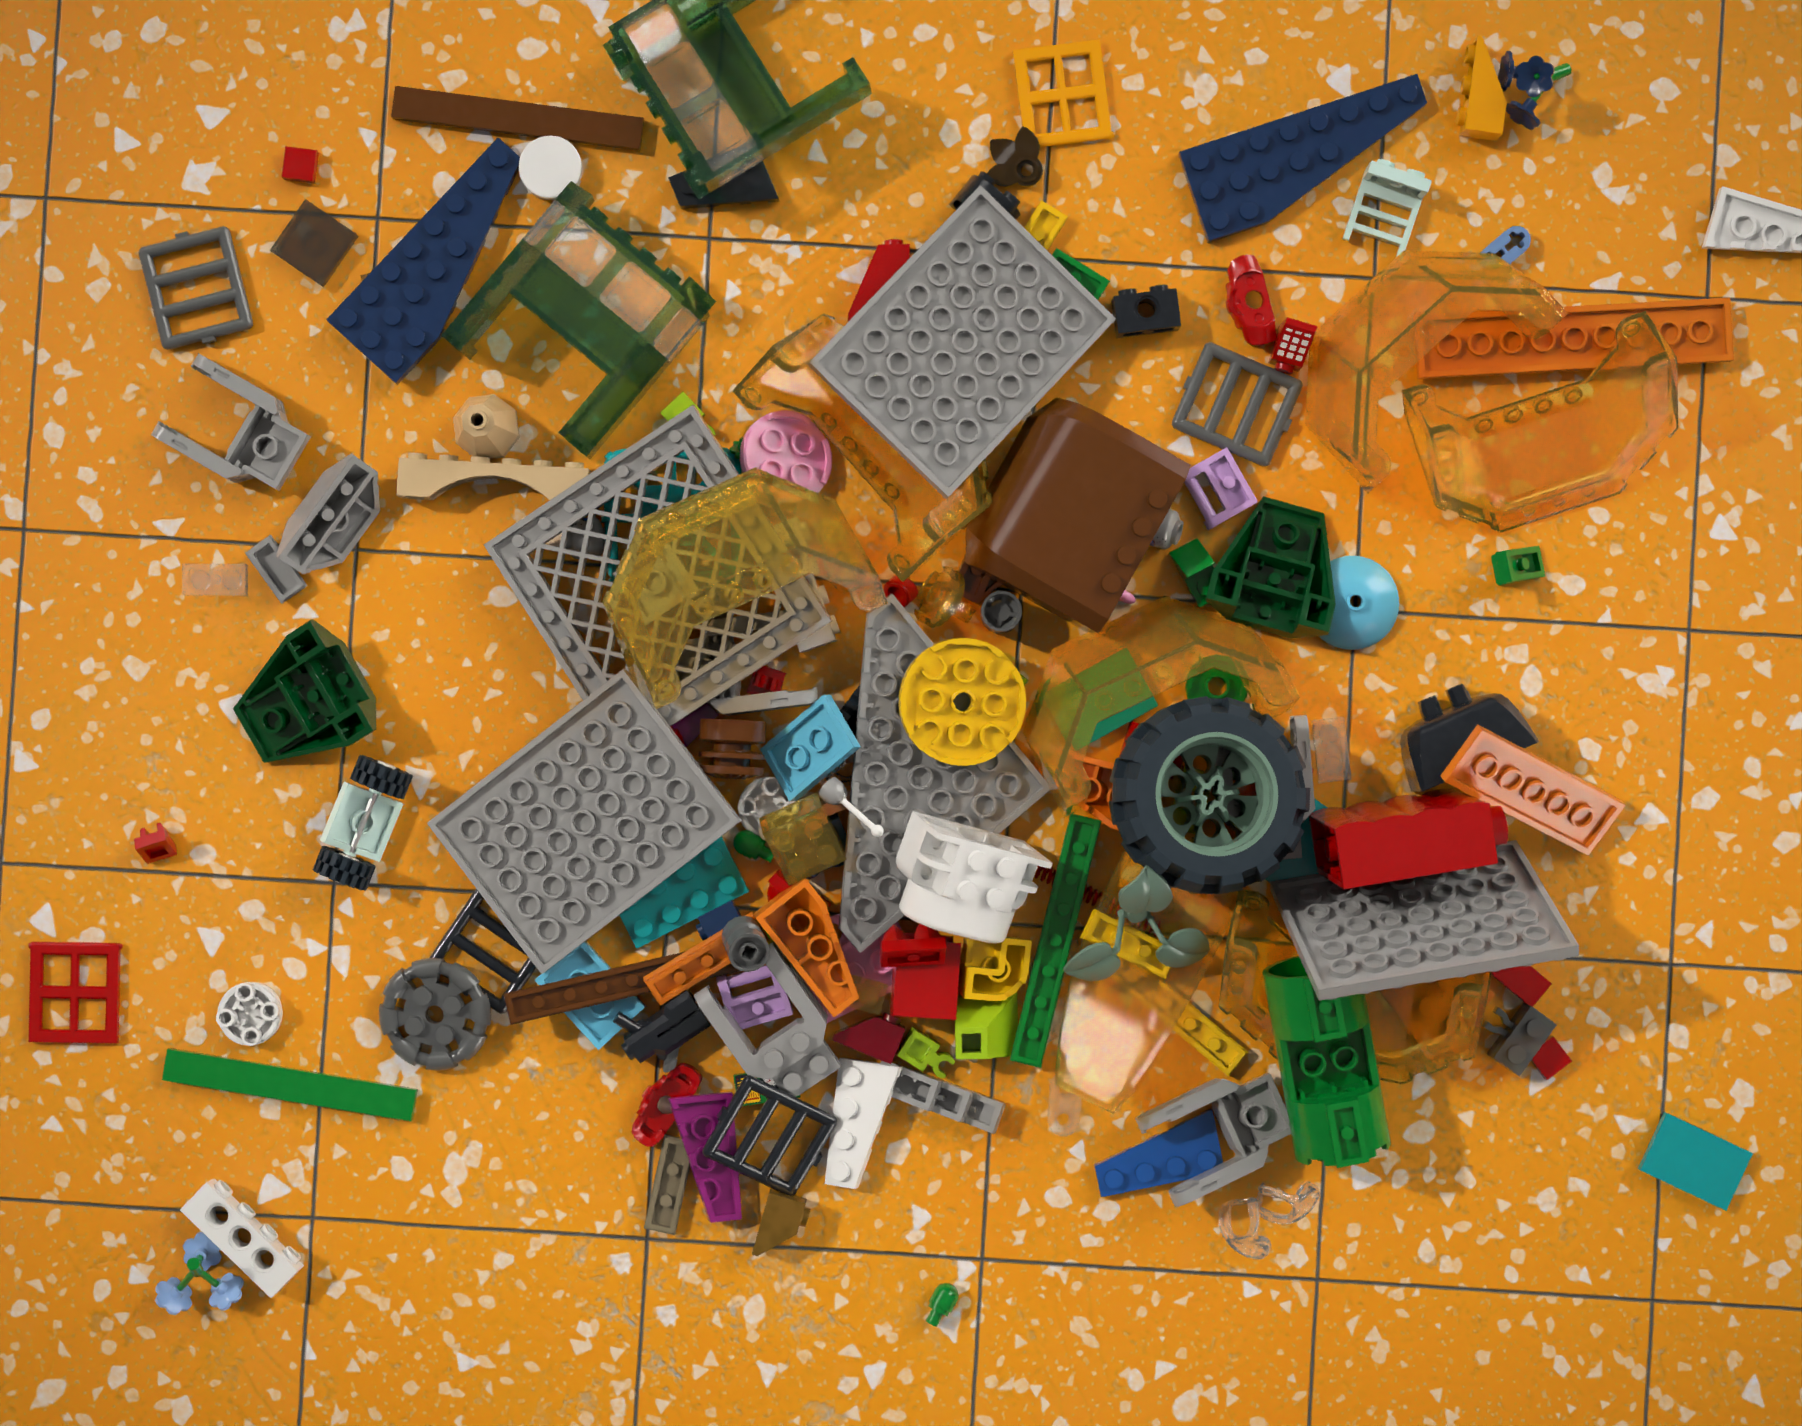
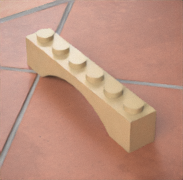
(430, 478)

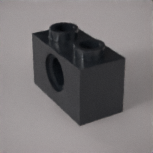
(1131, 323)

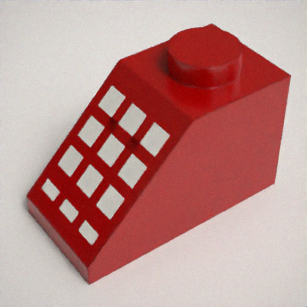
(1292, 345)

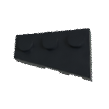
(748, 187)

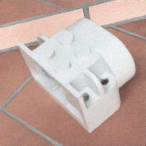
(964, 877)

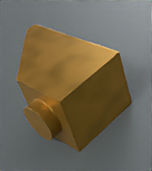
(780, 1220)

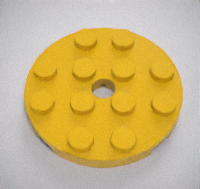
(994, 694)

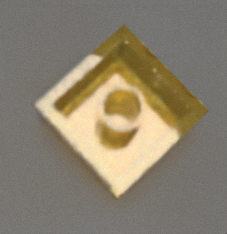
(802, 838)

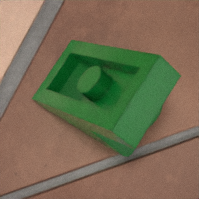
(1518, 565)
(1195, 569)

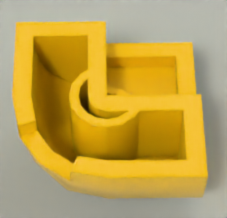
(993, 969)

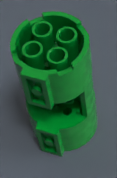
(1326, 1069)

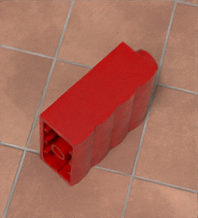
(1406, 837)

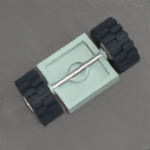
(362, 822)

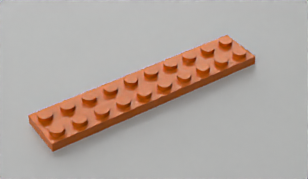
(1494, 345)

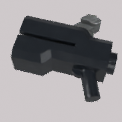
(663, 1031)

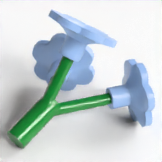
(199, 1255)

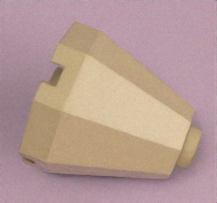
(494, 435)

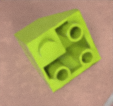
(985, 1028)

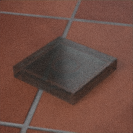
(314, 243)

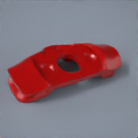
(1256, 324)
(651, 1122)

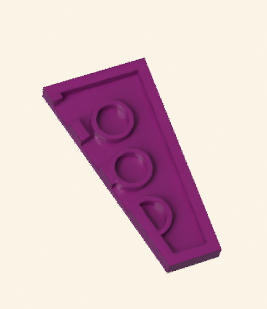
(716, 1183)

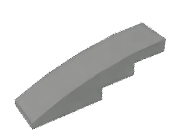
(947, 1099)

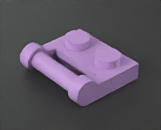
(1227, 484)
(756, 1006)

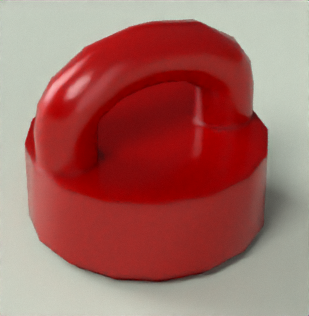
(903, 591)

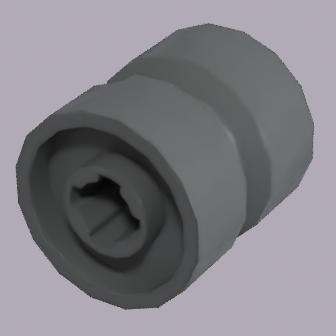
(1001, 612)
(745, 943)

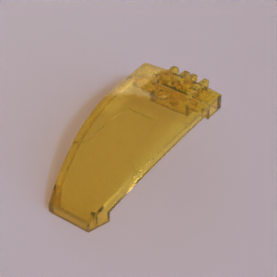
(1121, 1022)

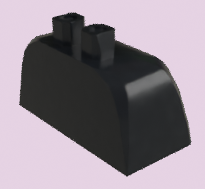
(1438, 736)

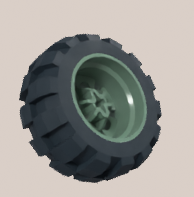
(1257, 755)

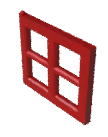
(74, 992)

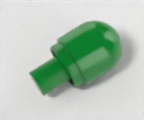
(752, 846)
(942, 1302)

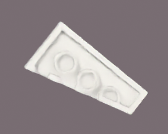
(1753, 224)
(859, 1105)

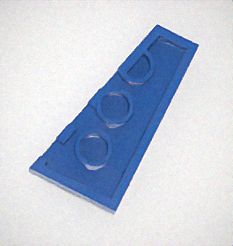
(1163, 1158)

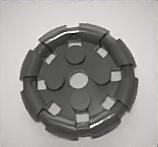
(422, 1027)

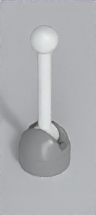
(835, 793)

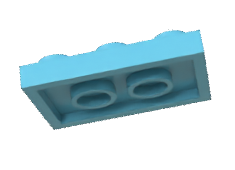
(810, 747)
(597, 1020)

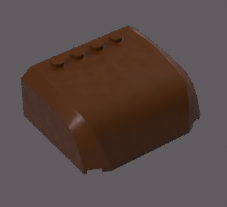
(1073, 512)

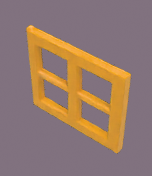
(1062, 93)

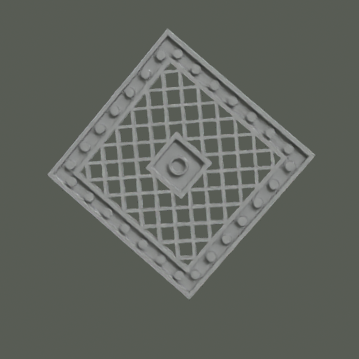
(512, 556)

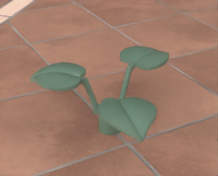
(1138, 899)

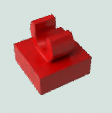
(766, 680)
(155, 845)

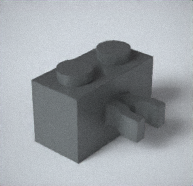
(1520, 1038)

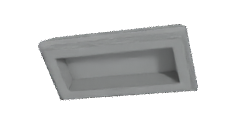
(279, 576)

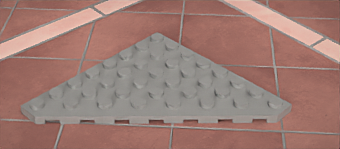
(897, 778)

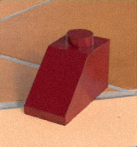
(873, 1036)

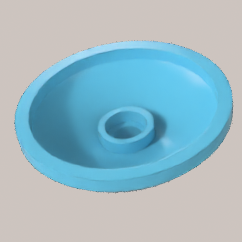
(1379, 606)

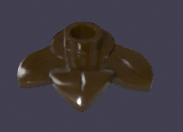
(1013, 156)

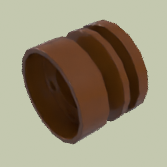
(732, 747)

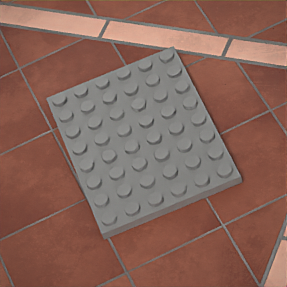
(962, 342)
(583, 821)
(1422, 926)

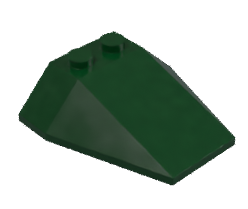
(1277, 573)
(307, 698)

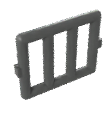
(163, 312)
(1237, 363)

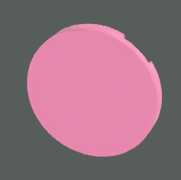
(788, 448)

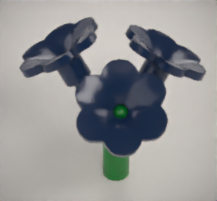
(1533, 77)

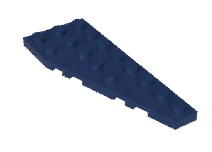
(1269, 167)
(411, 293)

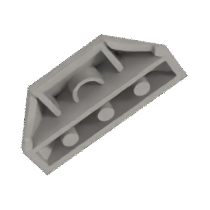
(331, 516)

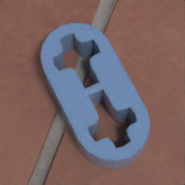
(1499, 243)

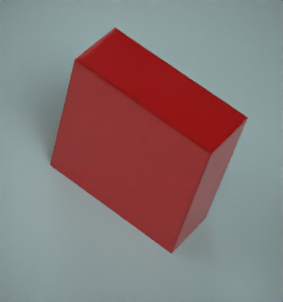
(300, 164)
(1550, 1058)

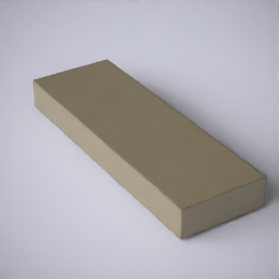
(668, 1187)

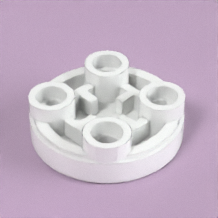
(549, 166)
(758, 800)
(249, 1013)

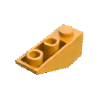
(1483, 100)

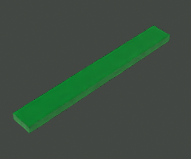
(1055, 940)
(289, 1084)

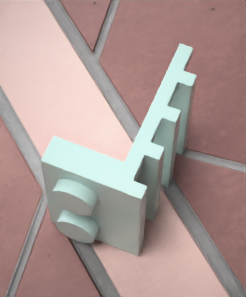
(1393, 187)

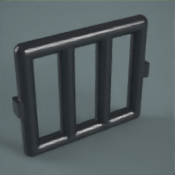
(454, 936)
(774, 1097)

